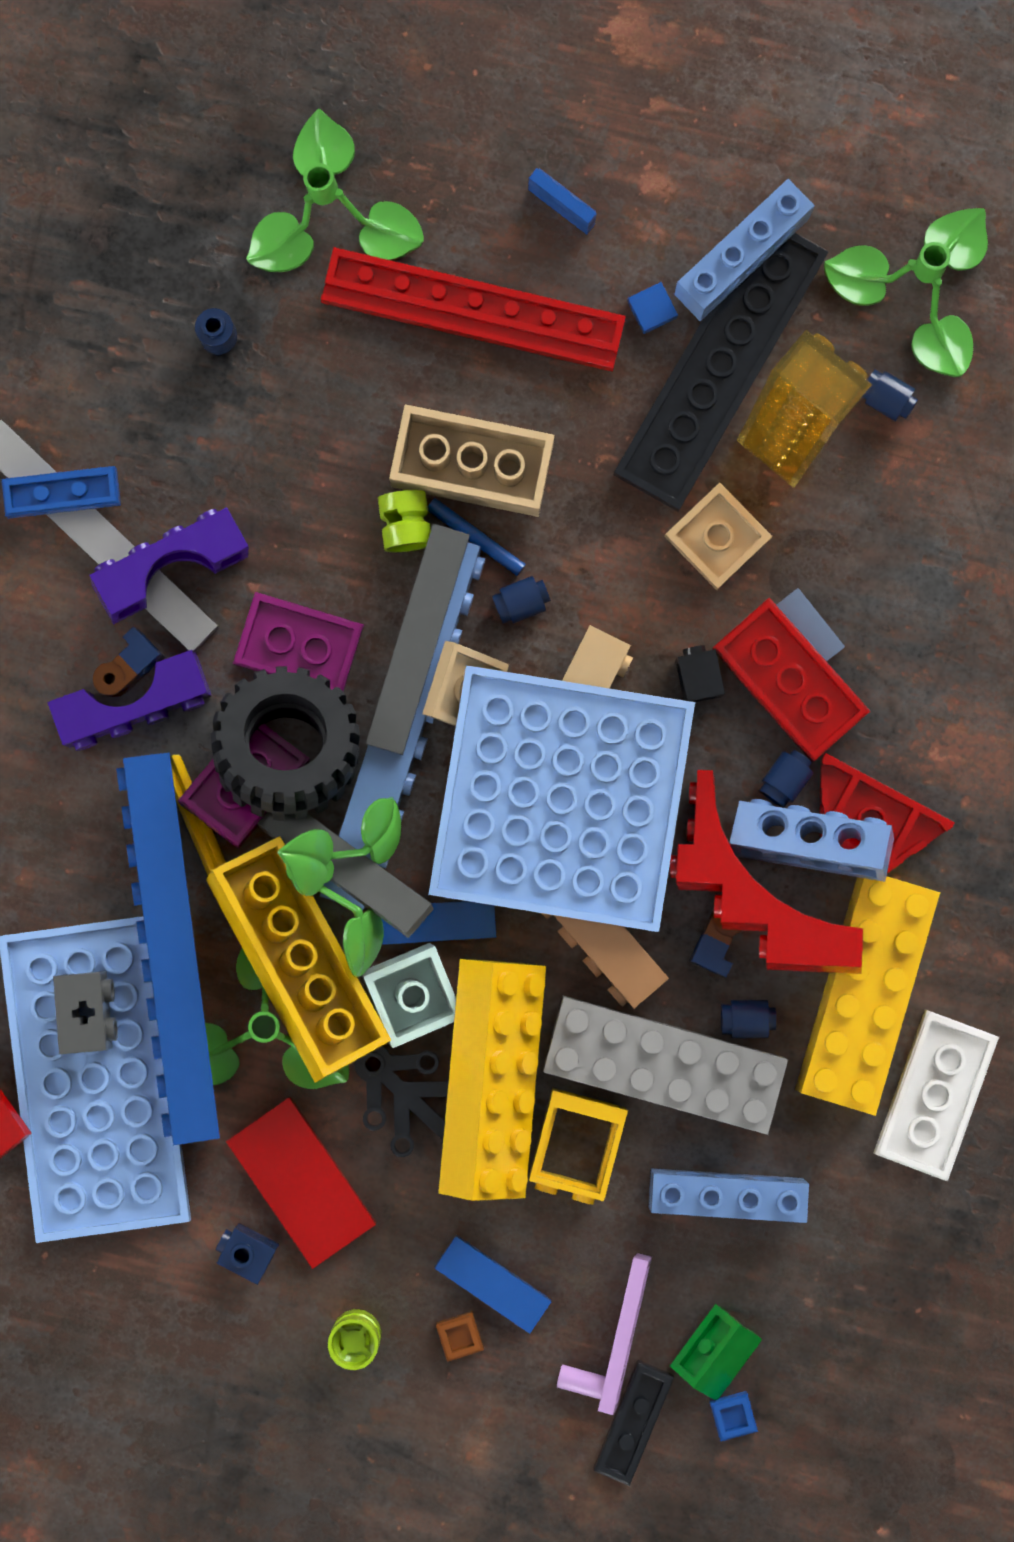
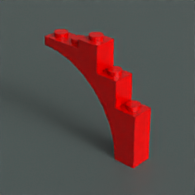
(793, 938)

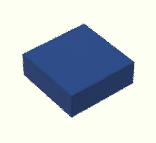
(652, 308)
(733, 1416)

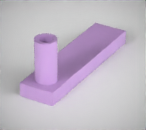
(609, 1387)

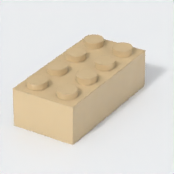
(471, 460)

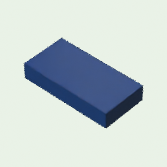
(562, 200)

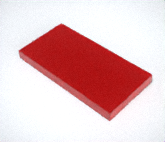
(791, 680)
(301, 1182)

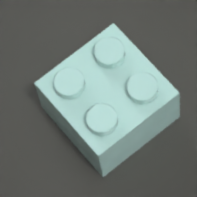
(411, 994)

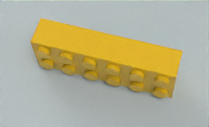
(297, 961)
(865, 1011)
(492, 1080)

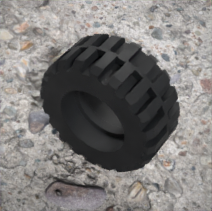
(276, 697)

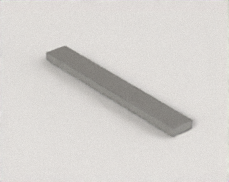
(105, 542)

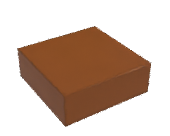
(459, 1336)

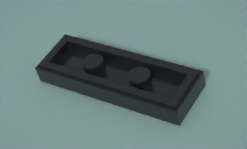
(633, 1422)

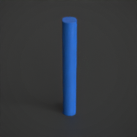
(477, 537)

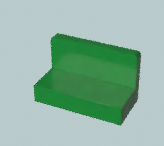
(715, 1353)

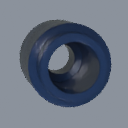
(220, 341)
(890, 395)
(521, 600)
(786, 778)
(747, 1019)

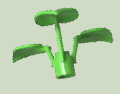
(318, 154)
(950, 241)
(310, 866)
(262, 1028)

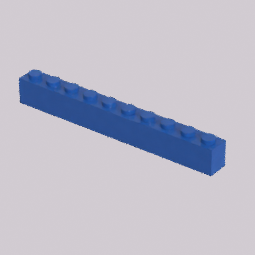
(170, 947)

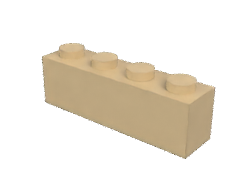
(598, 660)

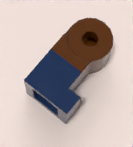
(128, 667)
(712, 947)

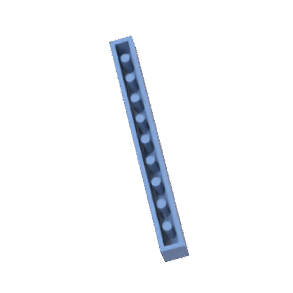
(388, 773)

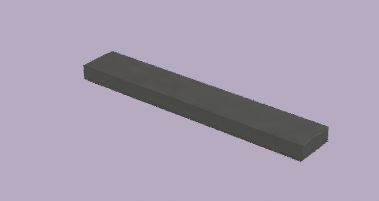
(417, 639)
(360, 877)

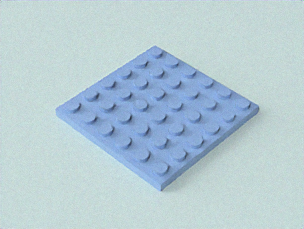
(562, 798)

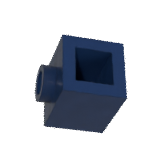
(246, 1252)

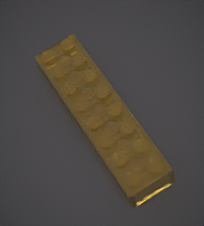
(803, 407)

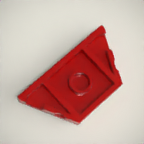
(861, 796)

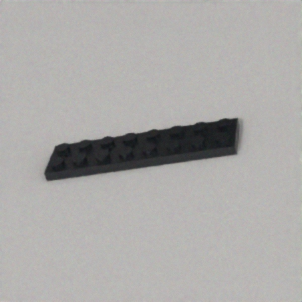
(717, 375)

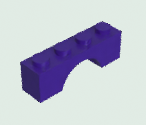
(210, 542)
(176, 684)

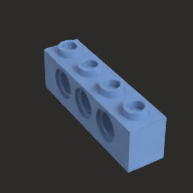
(744, 249)
(866, 861)
(728, 1195)

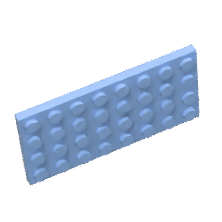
(94, 1115)

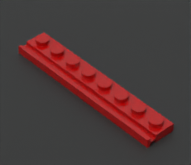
(473, 309)

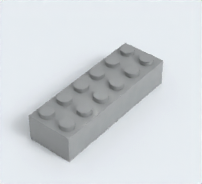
(665, 1064)

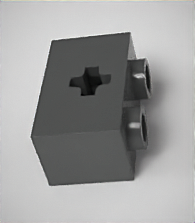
(73, 1030)

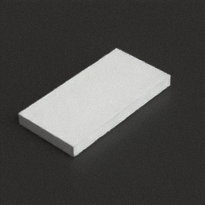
(936, 1095)

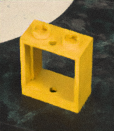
(581, 1190)

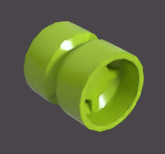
(405, 521)
(354, 1339)

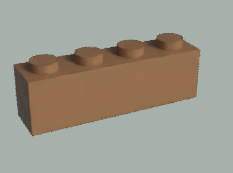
(616, 955)

